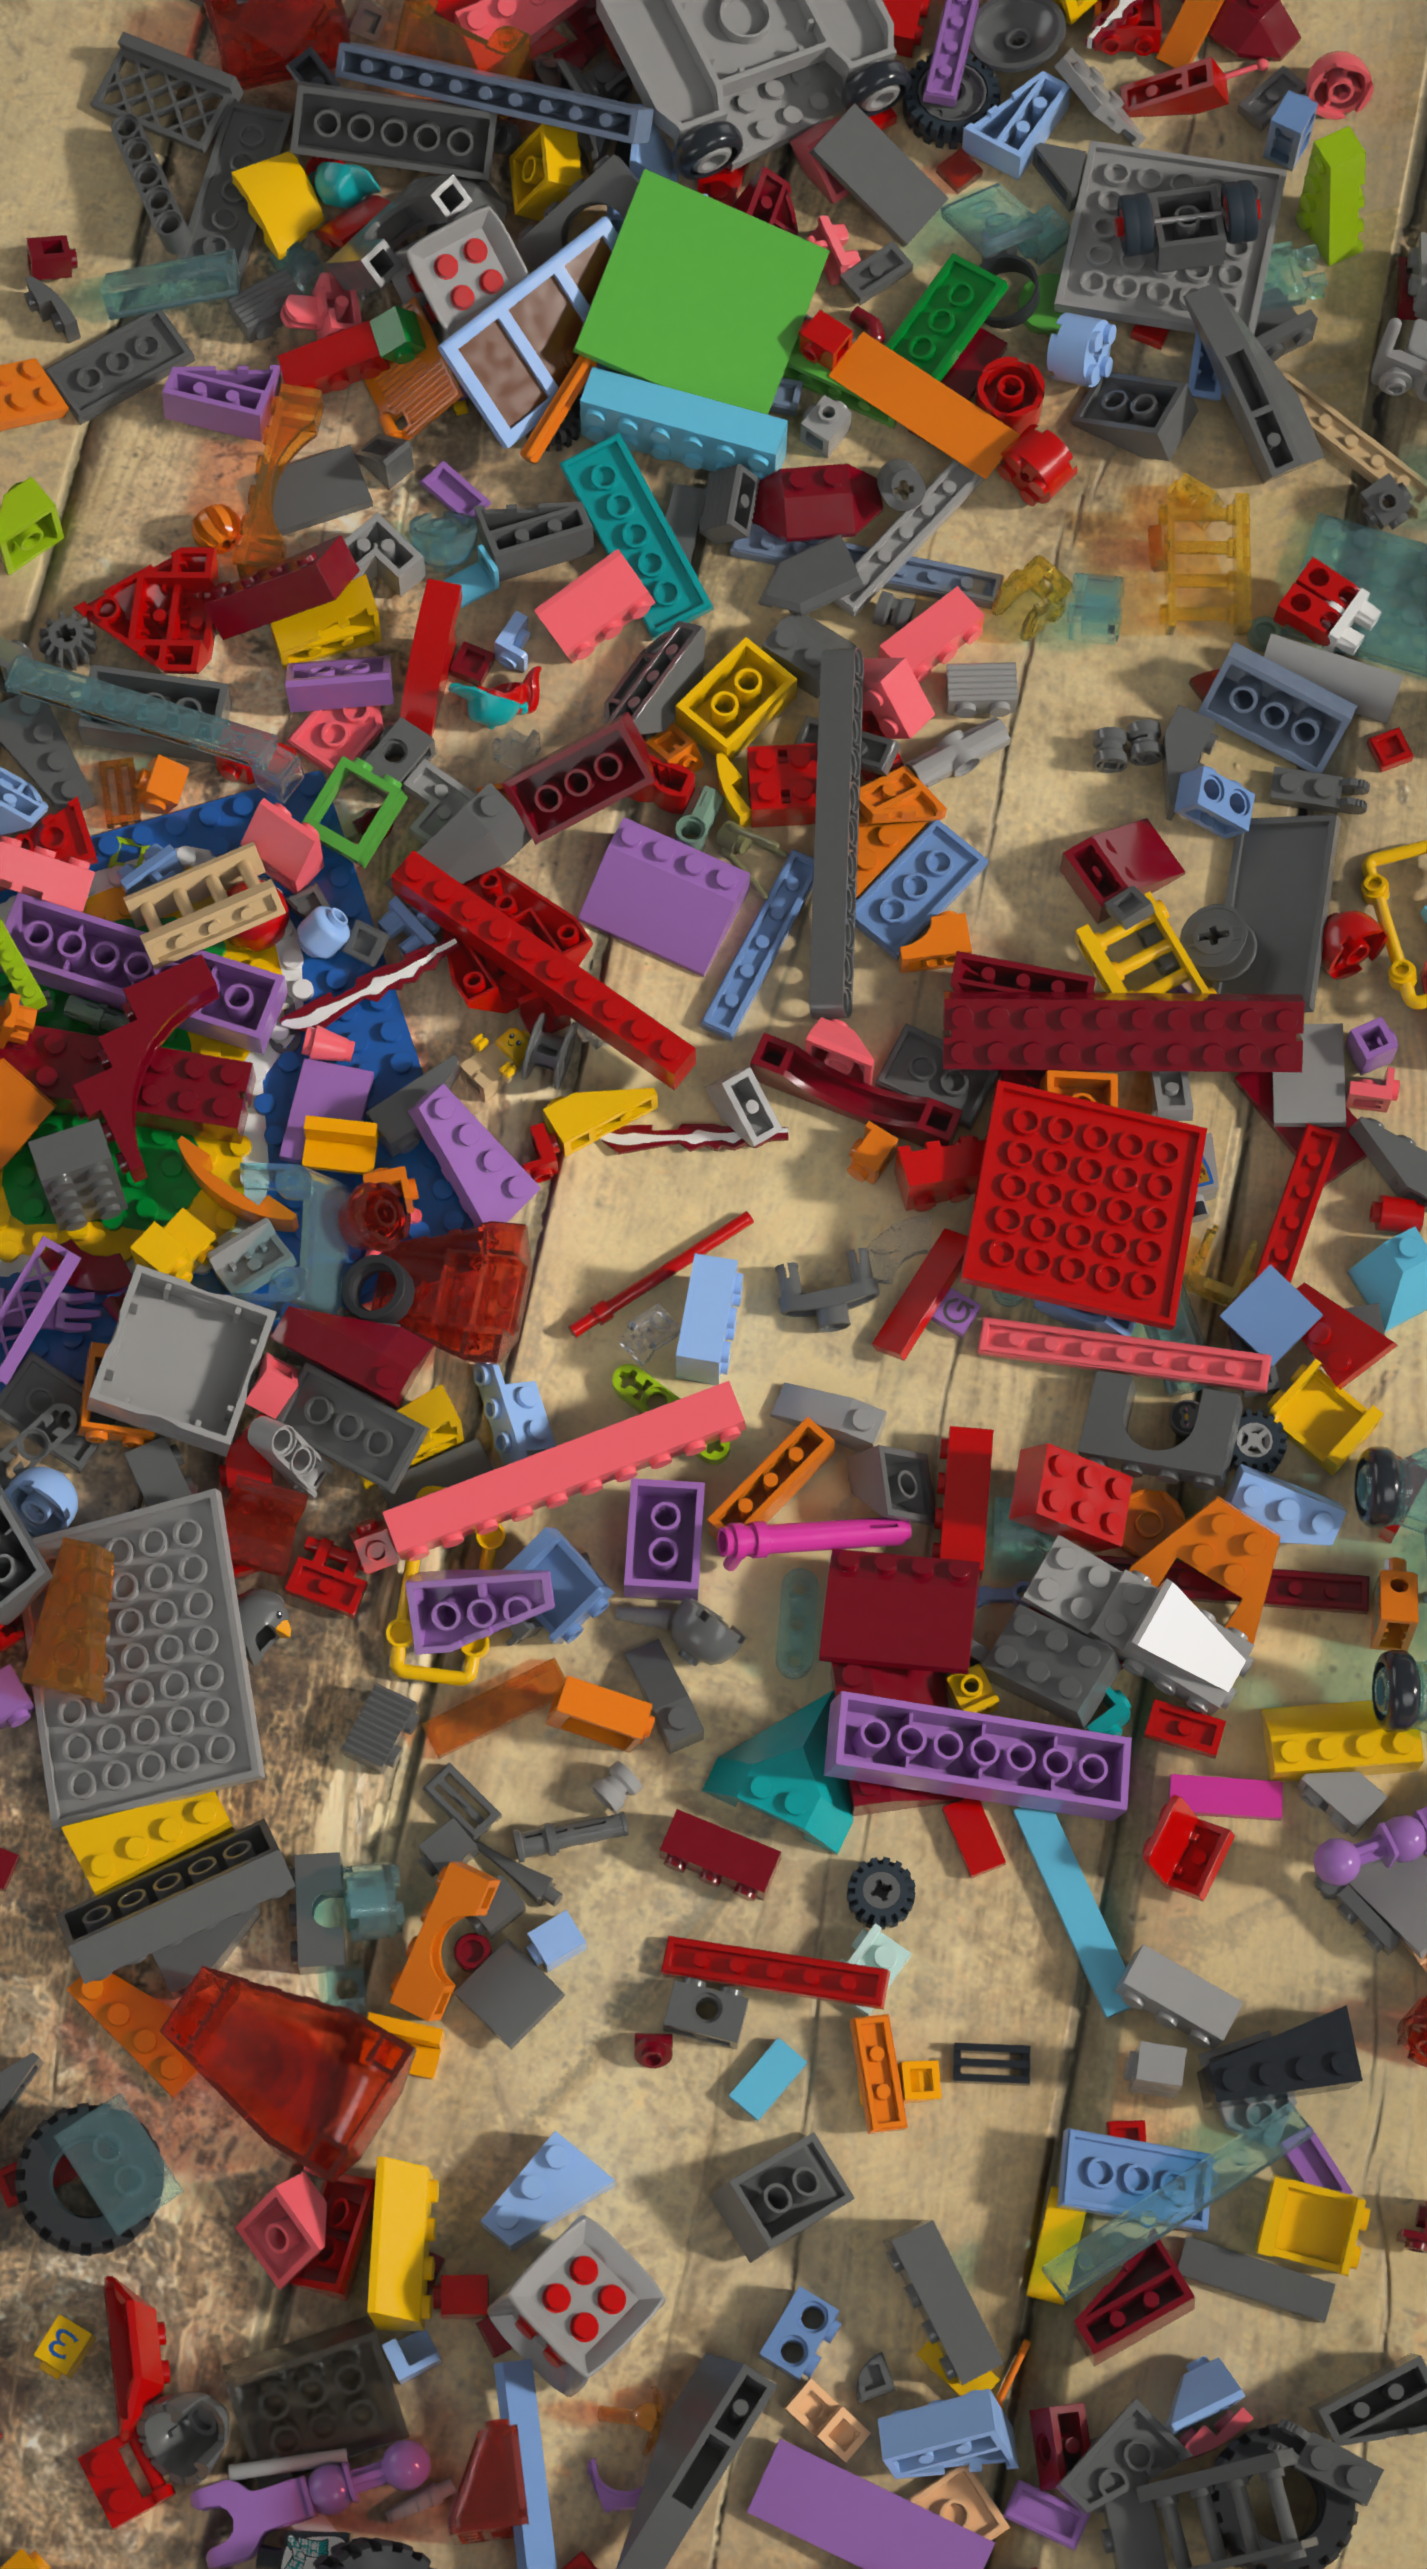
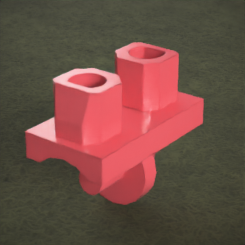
(833, 238)

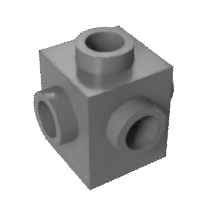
(1386, 490)

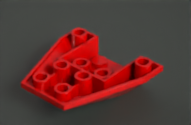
(483, 983)

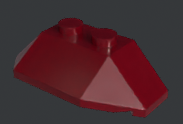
(1254, 29)
(769, 200)
(817, 502)
(991, 974)

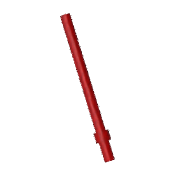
(603, 1311)

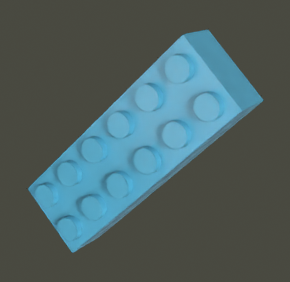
(680, 425)

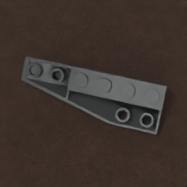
(1254, 387)
(692, 2456)

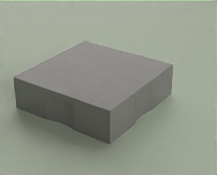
(181, 1360)

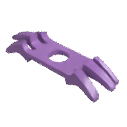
(58, 1313)

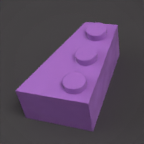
(222, 400)

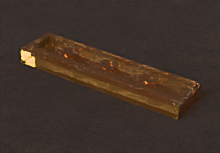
(493, 1708)

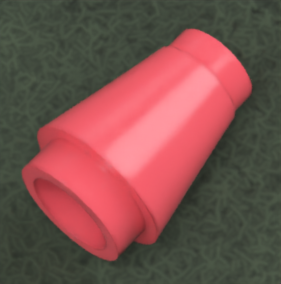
(327, 1045)

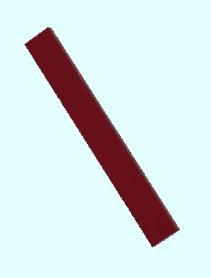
(1286, 1588)

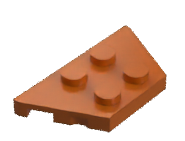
(880, 846)

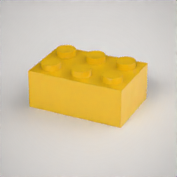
(736, 700)

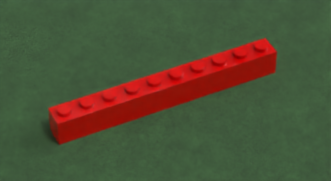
(544, 970)

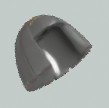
(184, 2435)

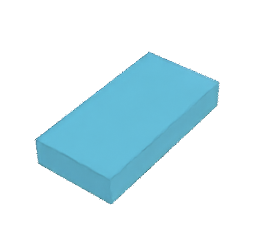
(768, 2079)

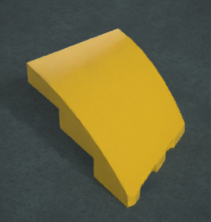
(279, 200)

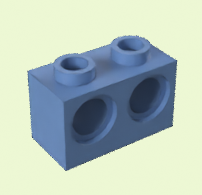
(1290, 130)
(1214, 802)
(791, 2330)

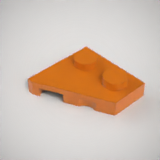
(899, 799)

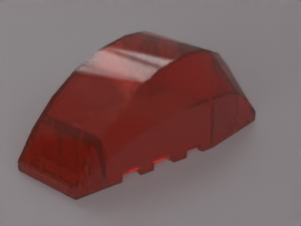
(292, 2067)

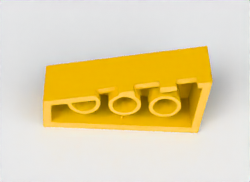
(144, 1838)

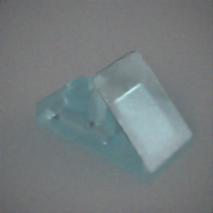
(302, 266)

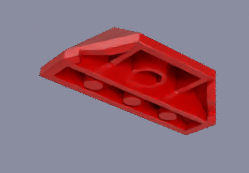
(134, 2354)

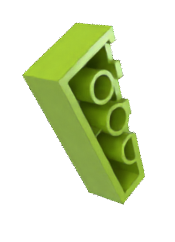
(1334, 196)

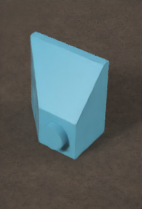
(1395, 1278)

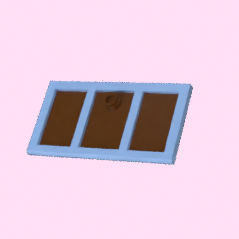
(525, 340)

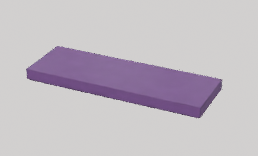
(859, 2517)

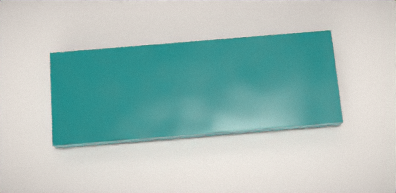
(630, 520)

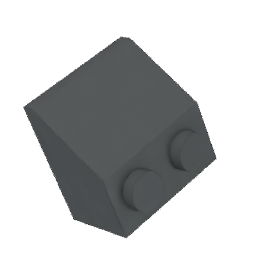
(798, 648)

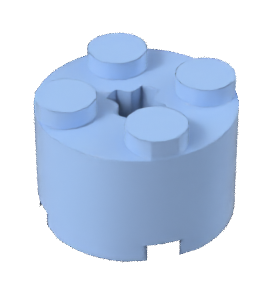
(1081, 350)

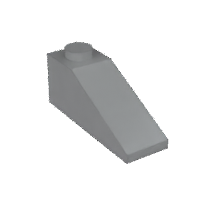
(841, 1417)

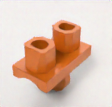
(16, 1021)

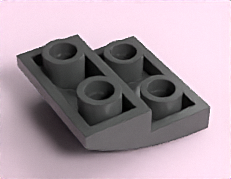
(509, 1994)

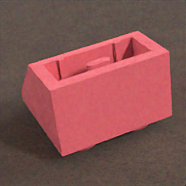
(286, 847)

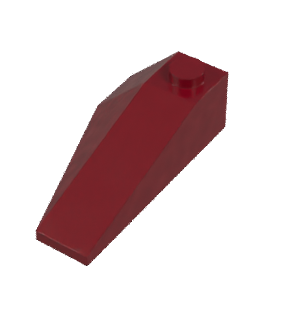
(363, 1352)

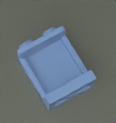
(575, 1584)

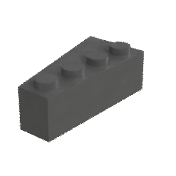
(943, 2301)

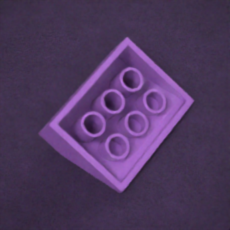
(664, 897)

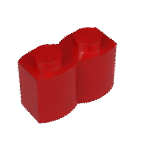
(671, 789)

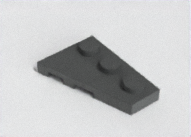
(1122, 2457)

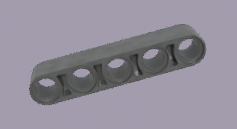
(151, 183)

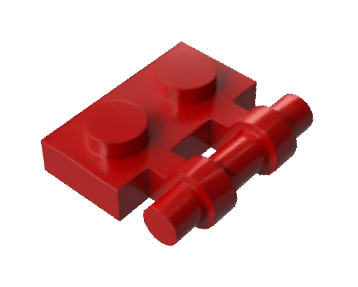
(324, 1585)

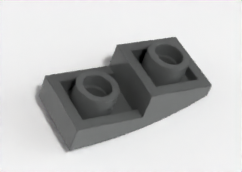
(51, 306)

